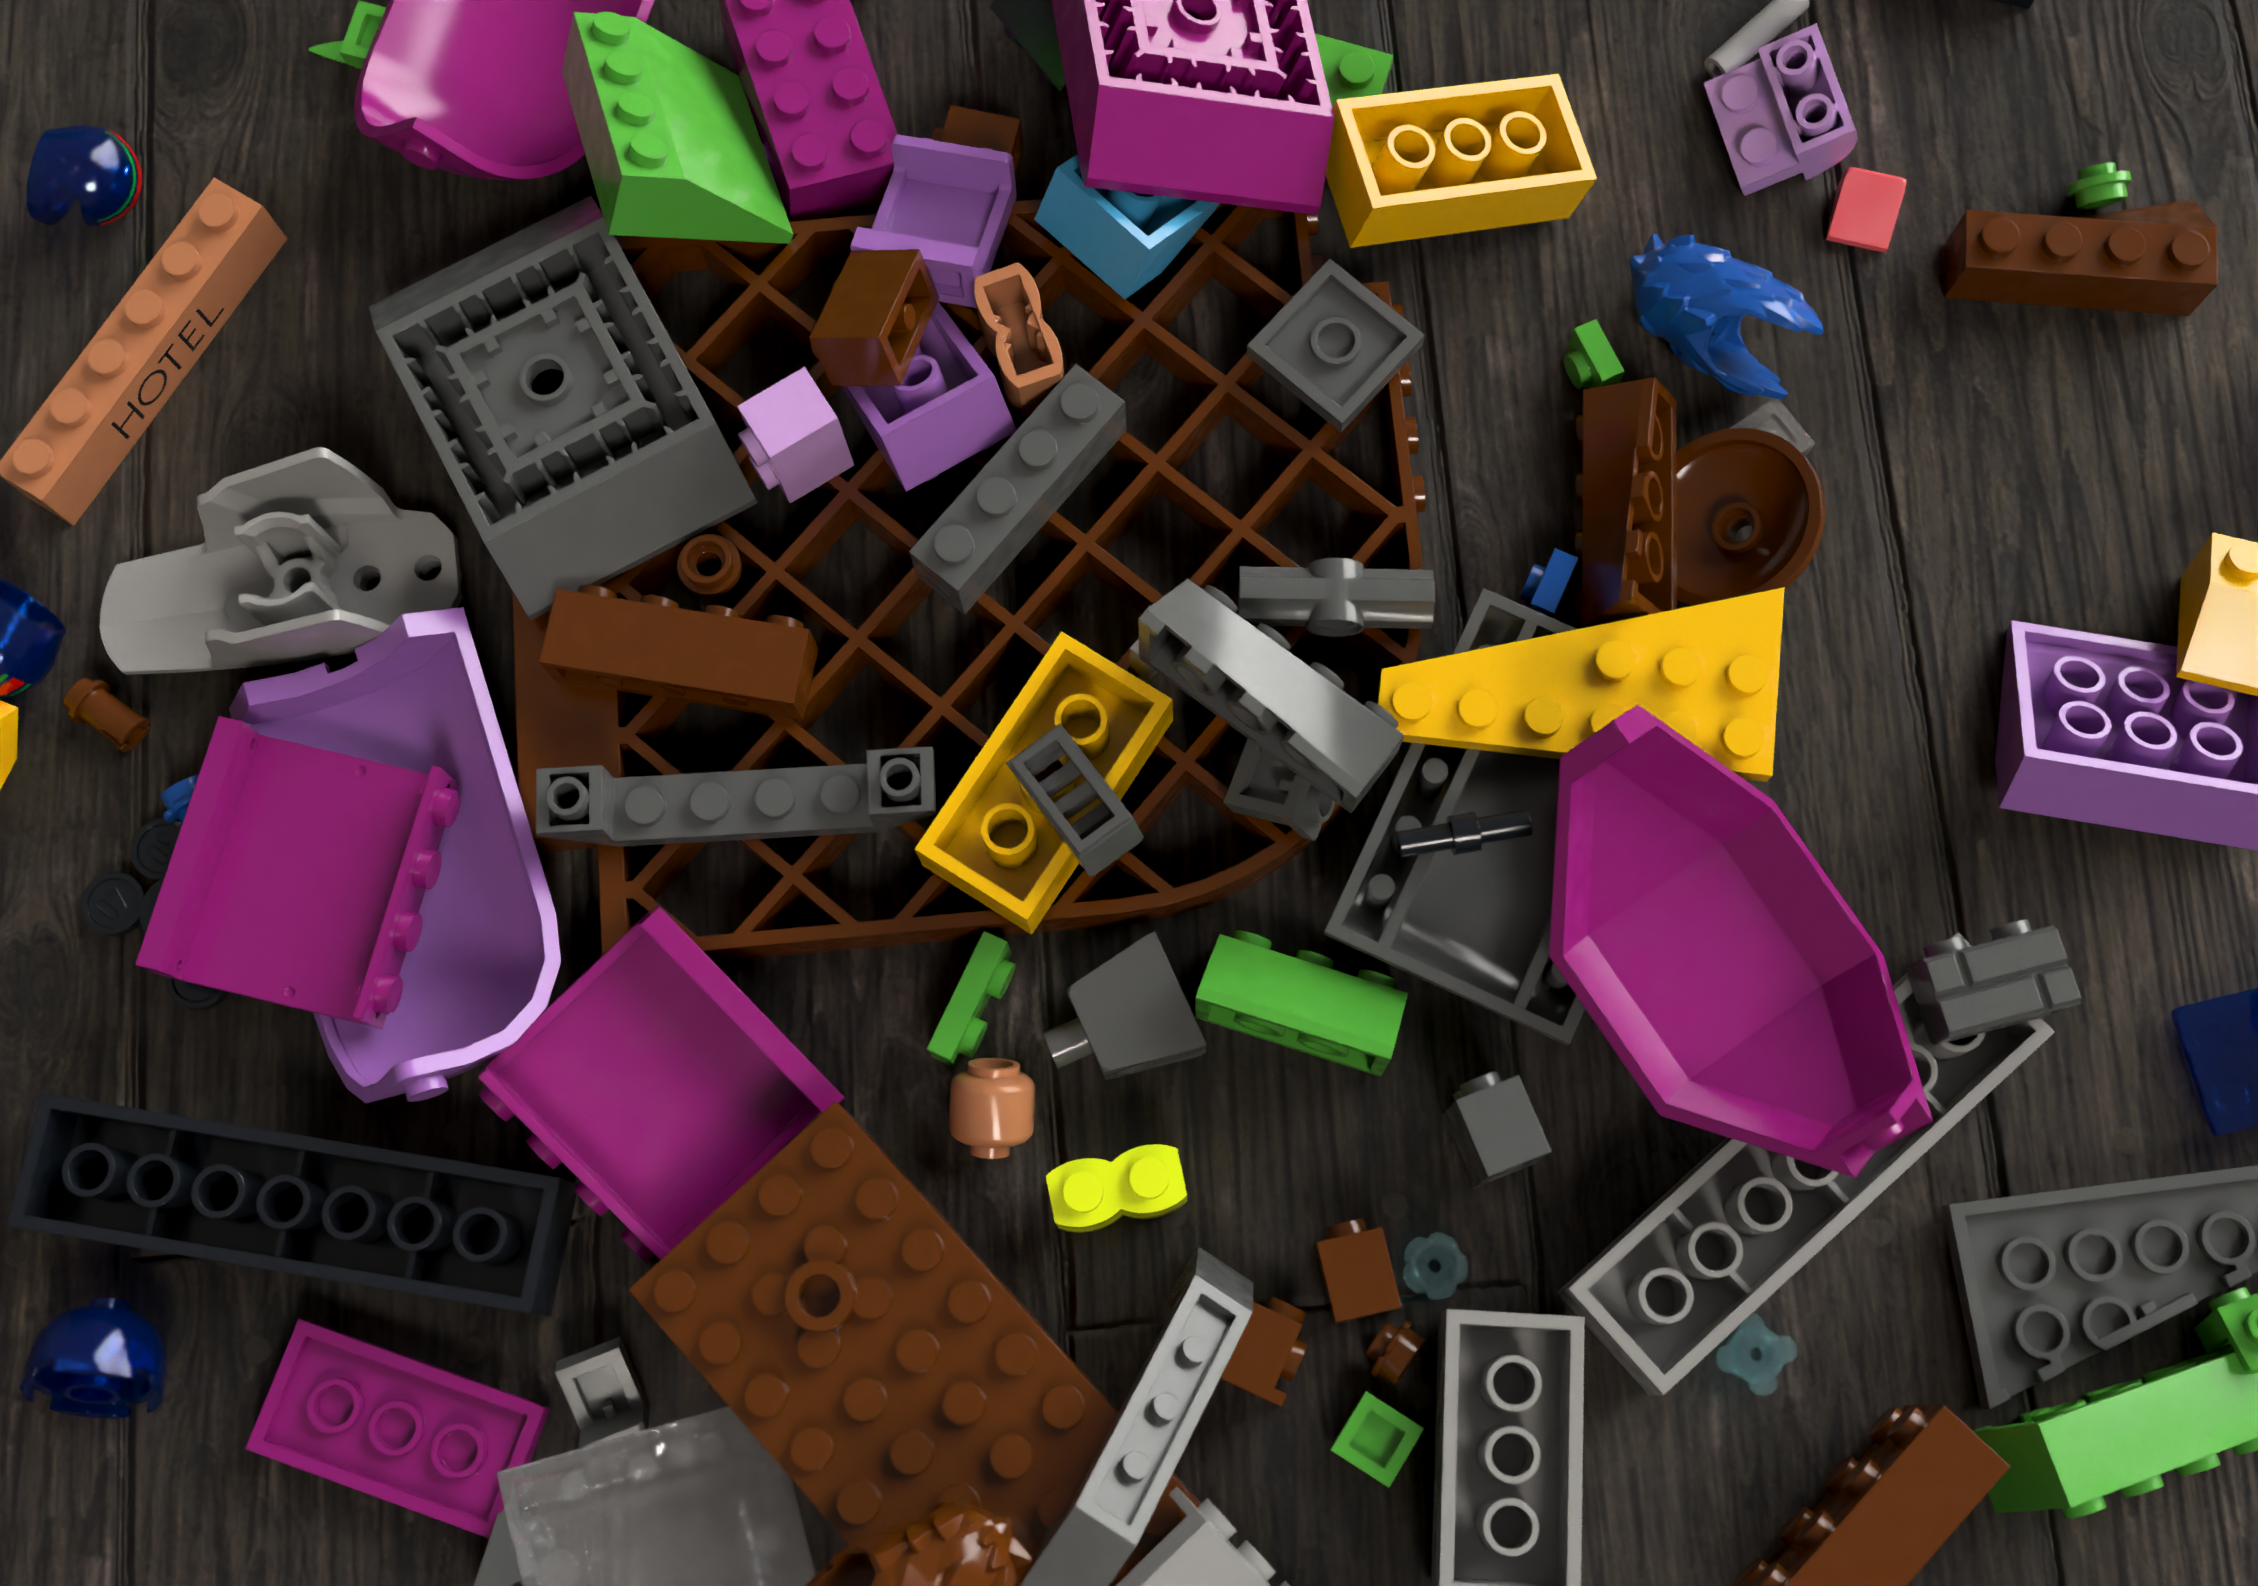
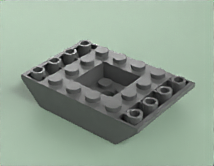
(574, 477)

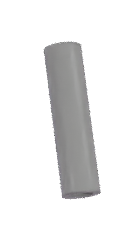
(1753, 35)

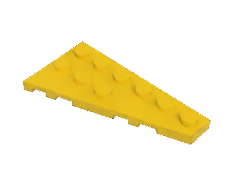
(1693, 667)

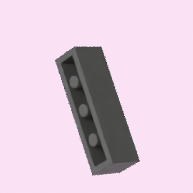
(1019, 489)

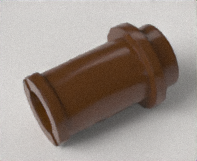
(92, 703)

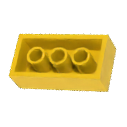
(1456, 160)
(991, 831)

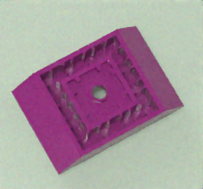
(1198, 99)

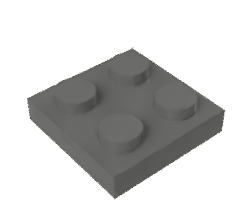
(1335, 345)

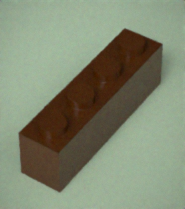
(680, 652)

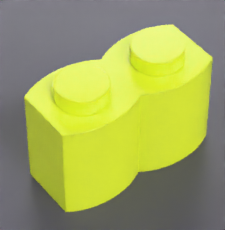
(1098, 1192)

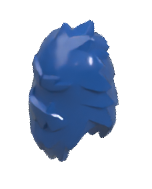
(1697, 301)

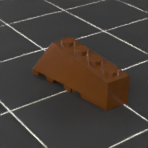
(2115, 261)
(1627, 502)

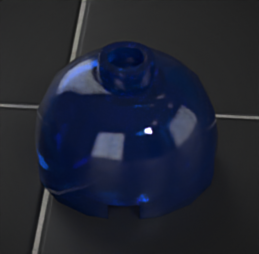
(97, 1361)

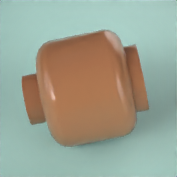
(991, 1107)

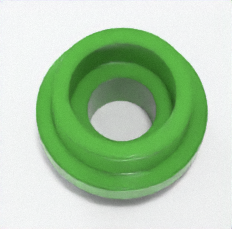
(2099, 186)

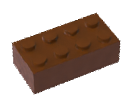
(1887, 1506)

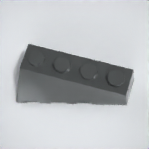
(1268, 692)

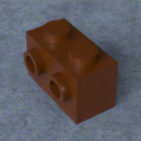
(874, 318)

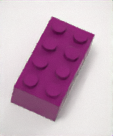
(813, 102)

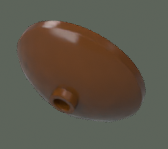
(1738, 482)

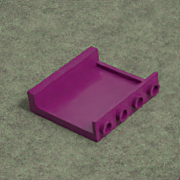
(656, 1085)

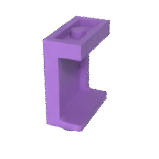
(949, 206)

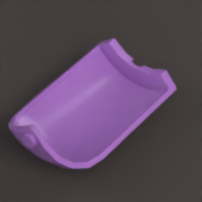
(490, 919)

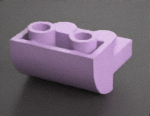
(1783, 112)

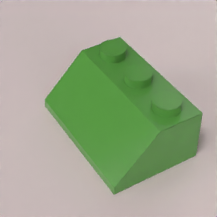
(1301, 1002)

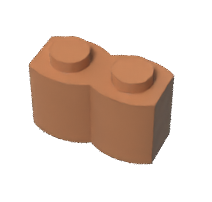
(1018, 336)

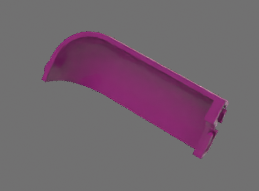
(476, 84)

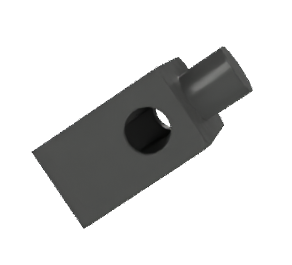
(1128, 1015)

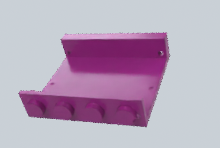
(300, 876)

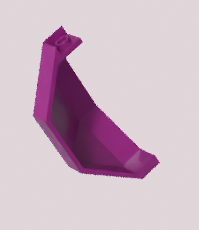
(1723, 954)

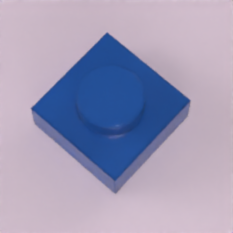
(1547, 584)

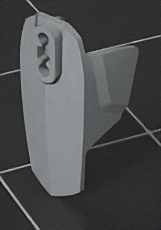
(280, 573)

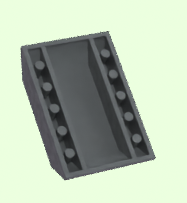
(1477, 916)

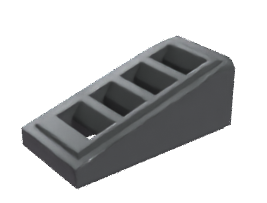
(1101, 833)

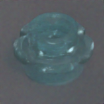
(1436, 1247)

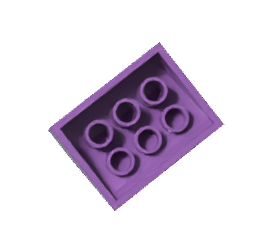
(2121, 742)

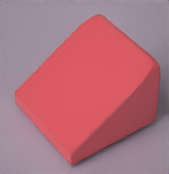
(1866, 209)

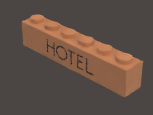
(142, 352)

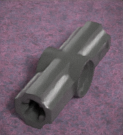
(1336, 597)

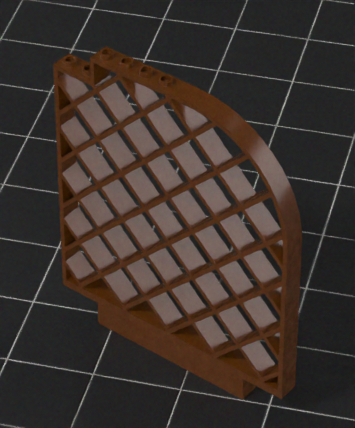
(593, 725)

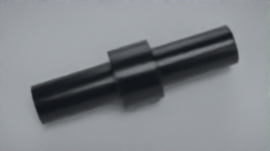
(1464, 833)

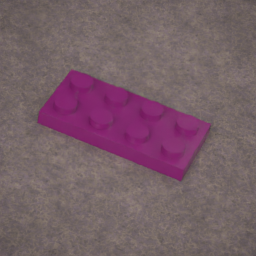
(395, 1426)

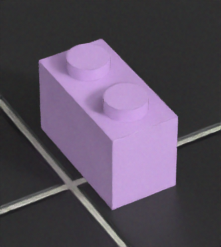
(794, 436)

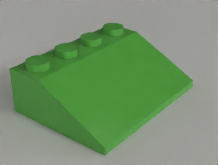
(668, 136)

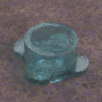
(1759, 1374)

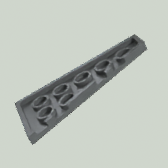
(2092, 1267)

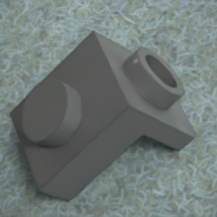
(603, 1393)

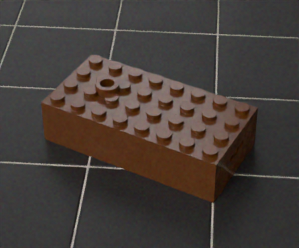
(881, 1349)

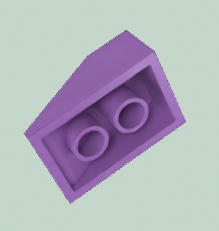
(940, 410)

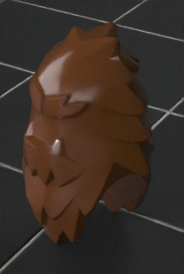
(941, 1549)

